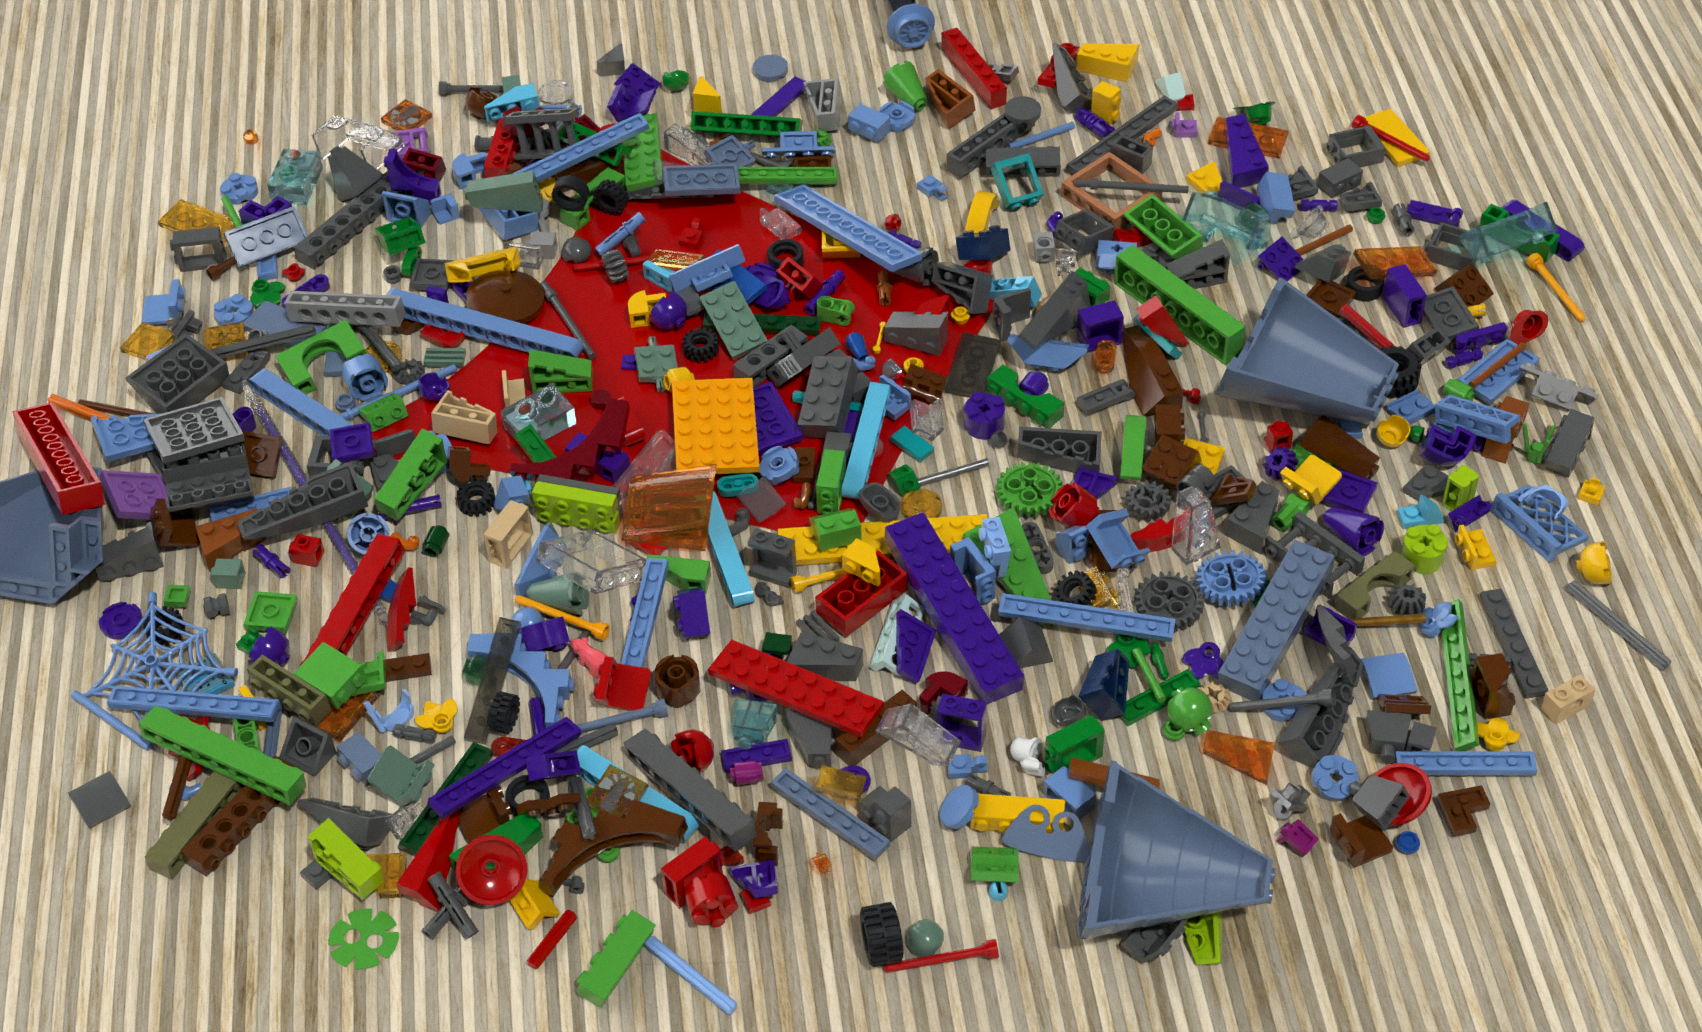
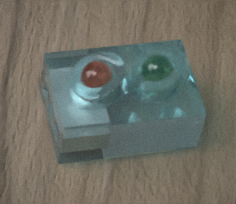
(295, 175)
(545, 410)

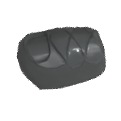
(879, 502)

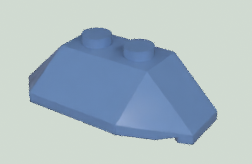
(1051, 354)
(532, 570)

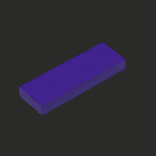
(766, 753)

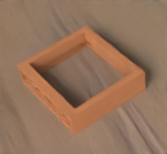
(1083, 200)

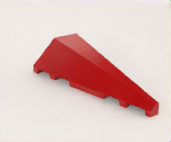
(429, 860)

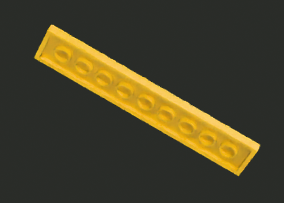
(873, 533)

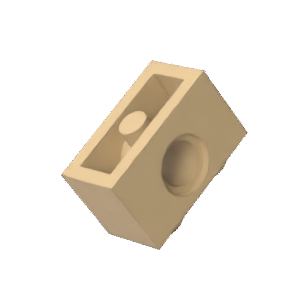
(1568, 699)

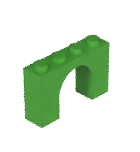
(296, 359)

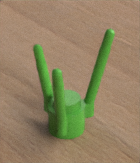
(1537, 450)

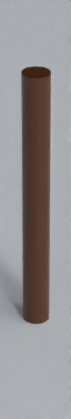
(111, 408)

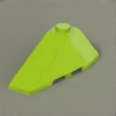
(1205, 938)

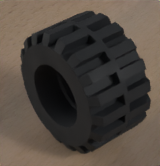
(1408, 369)
(881, 934)

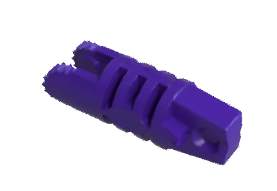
(1093, 122)

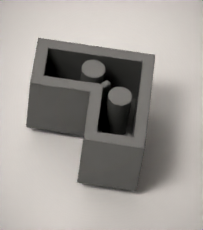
(887, 811)

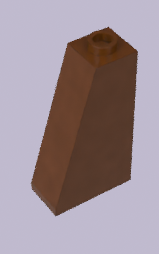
(589, 168)
(1340, 448)

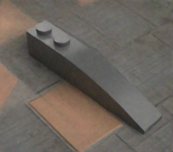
(1058, 312)
(312, 504)
(1316, 728)

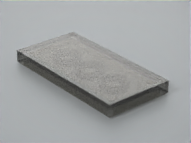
(972, 365)

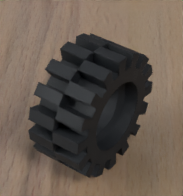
(603, 195)
(700, 352)
(476, 489)
(1073, 581)
(166, 632)
(503, 712)

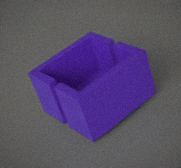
(1099, 324)

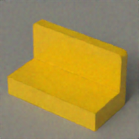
(533, 904)

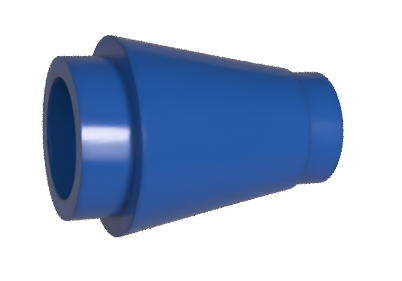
(856, 344)

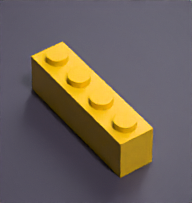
(999, 811)

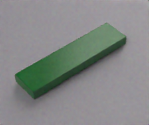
(1146, 702)

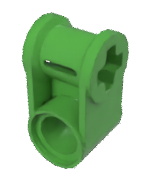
(833, 310)

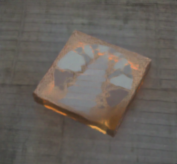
(406, 116)
(616, 791)

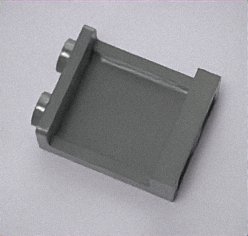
(773, 557)

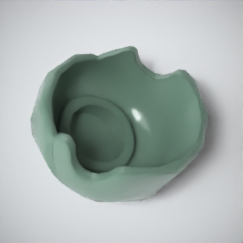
(924, 937)

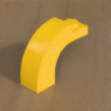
(981, 211)

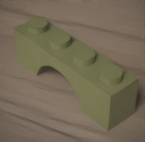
(1390, 571)

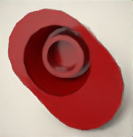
(1528, 326)

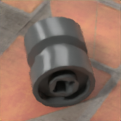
(1198, 475)

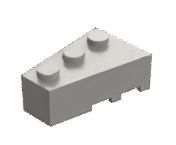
(825, 101)

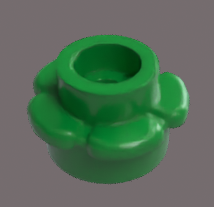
(1376, 215)

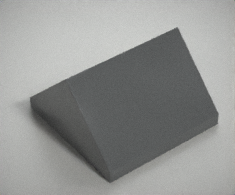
(1026, 643)
(307, 746)

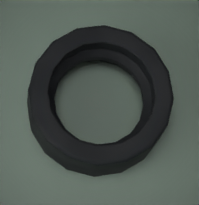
(568, 203)
(784, 246)
(1364, 293)
(522, 783)

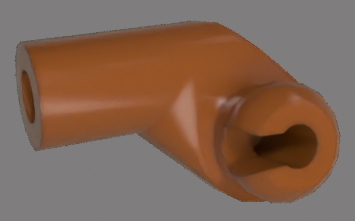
(806, 491)

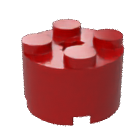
(1073, 506)
(710, 900)

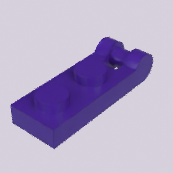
(1434, 214)
(1480, 338)

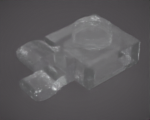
(403, 819)

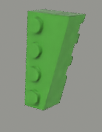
(412, 474)

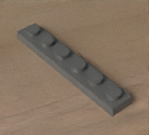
(1513, 643)

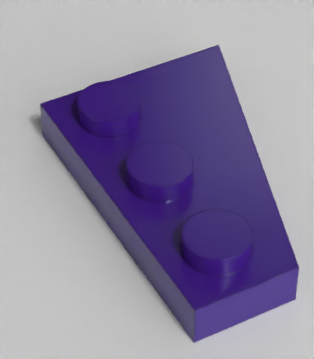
(913, 645)

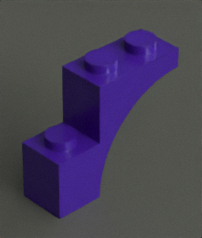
(404, 178)

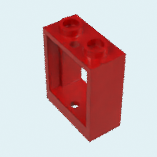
(692, 863)

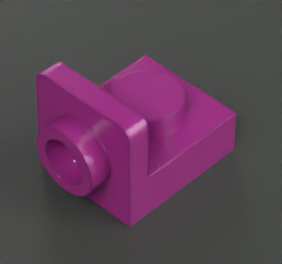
(1297, 836)

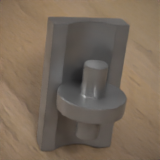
(180, 326)
(1291, 800)

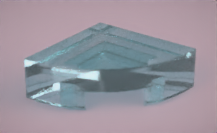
(891, 369)

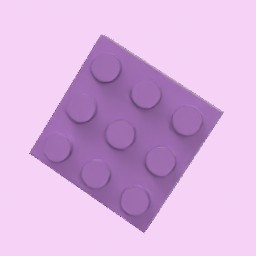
(133, 492)

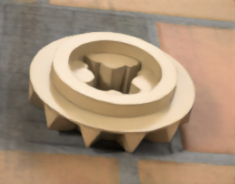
(1223, 696)

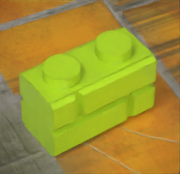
(1460, 487)

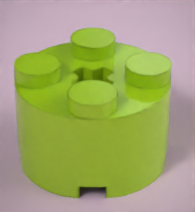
(1425, 547)

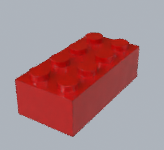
(853, 601)

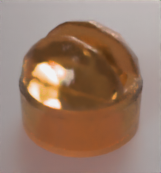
(250, 136)

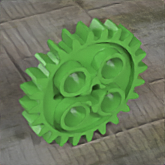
(1028, 489)

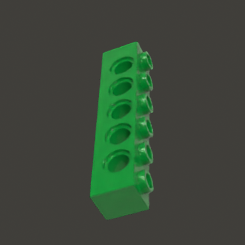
(743, 124)

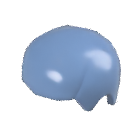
(527, 616)

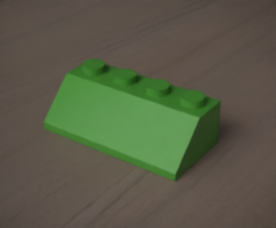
(1164, 227)

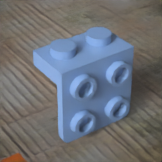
(161, 307)

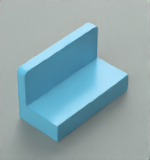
(658, 275)

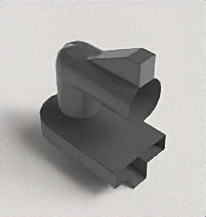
(434, 608)

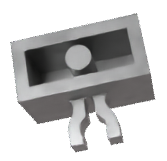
(1133, 152)

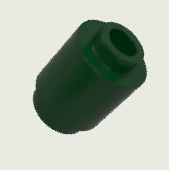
(435, 541)

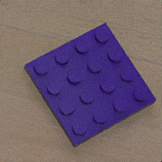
(773, 420)

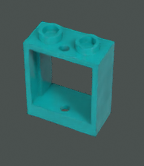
(1011, 164)

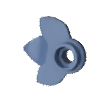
(1437, 619)

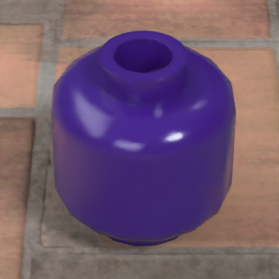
(1034, 383)

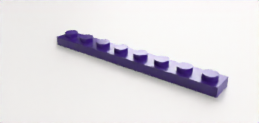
(502, 767)

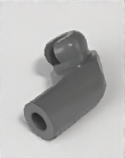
(742, 521)

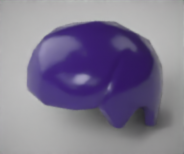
(433, 387)

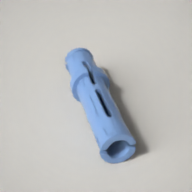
(616, 237)

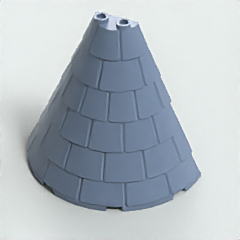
(1162, 862)

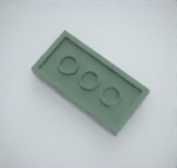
(733, 320)

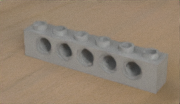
(336, 307)

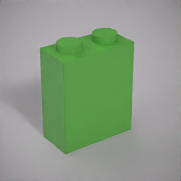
(332, 674)

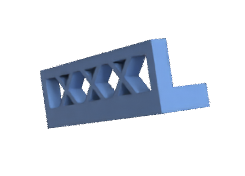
(1474, 420)

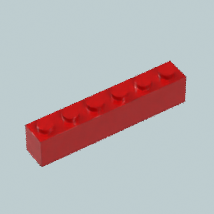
(974, 68)

